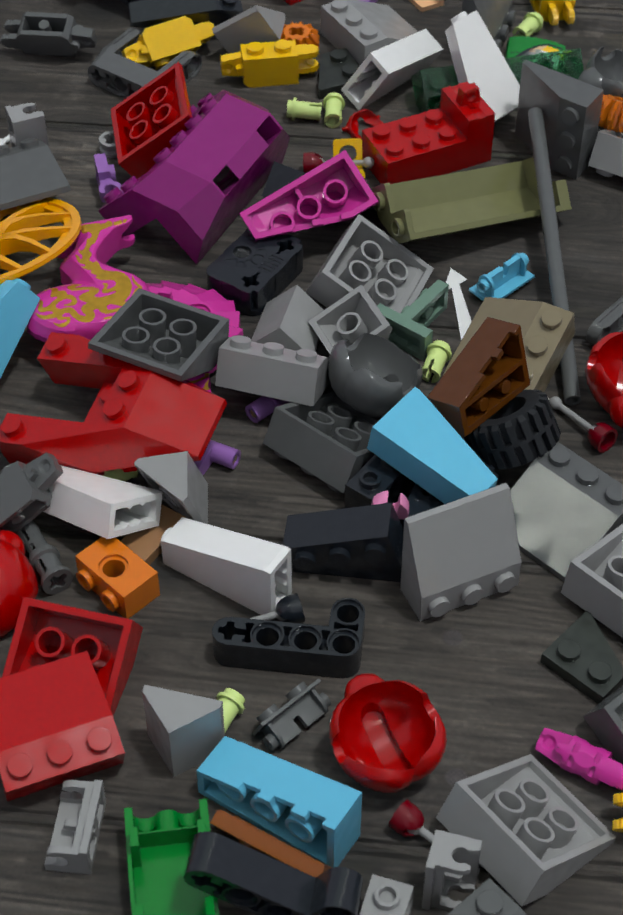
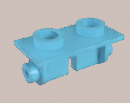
(504, 279)

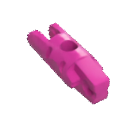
(580, 758)

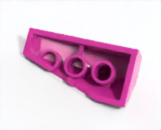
(318, 198)

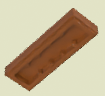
(262, 841)

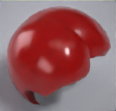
(605, 375)
(16, 579)
(386, 733)

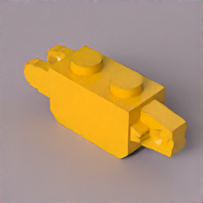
(166, 40)

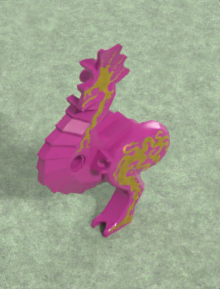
(97, 291)

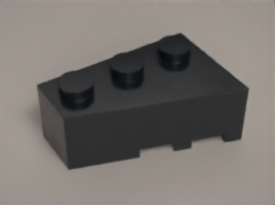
(347, 542)

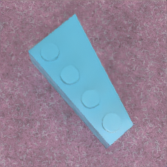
(283, 799)

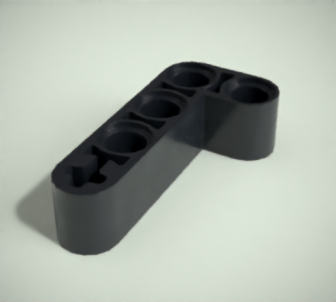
(245, 643)
(265, 884)

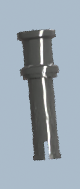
(45, 560)

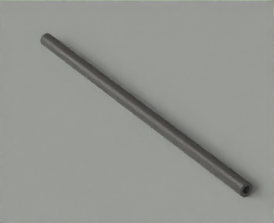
(553, 247)

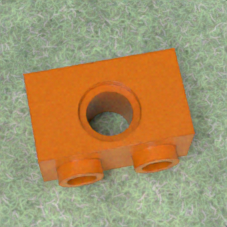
(117, 576)

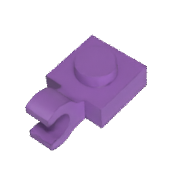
(105, 175)

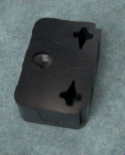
(255, 270)

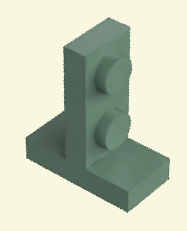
(410, 327)

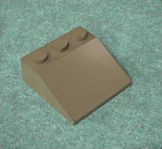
(544, 331)

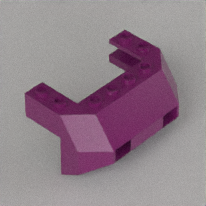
(181, 183)

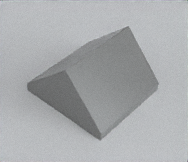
(252, 25)
(349, 319)
(287, 320)
(180, 482)
(182, 726)

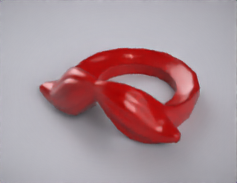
(352, 123)

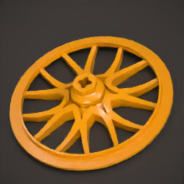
(23, 231)

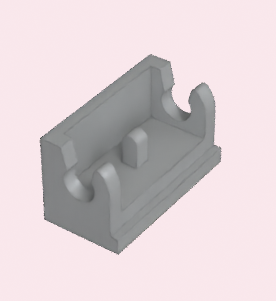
(24, 125)
(77, 827)
(449, 867)

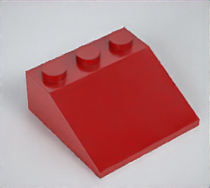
(150, 120)
(57, 631)
(54, 726)

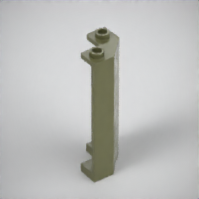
(463, 201)

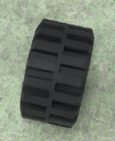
(517, 431)

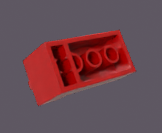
(435, 140)

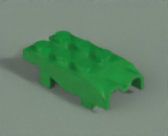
(158, 861)

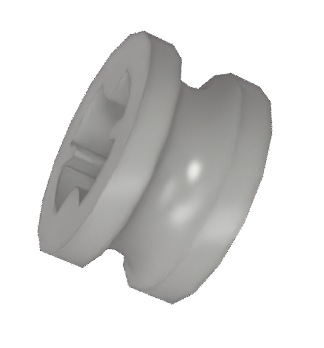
(107, 144)

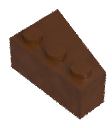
(483, 376)

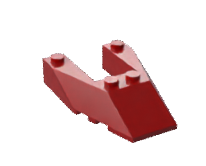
(130, 419)

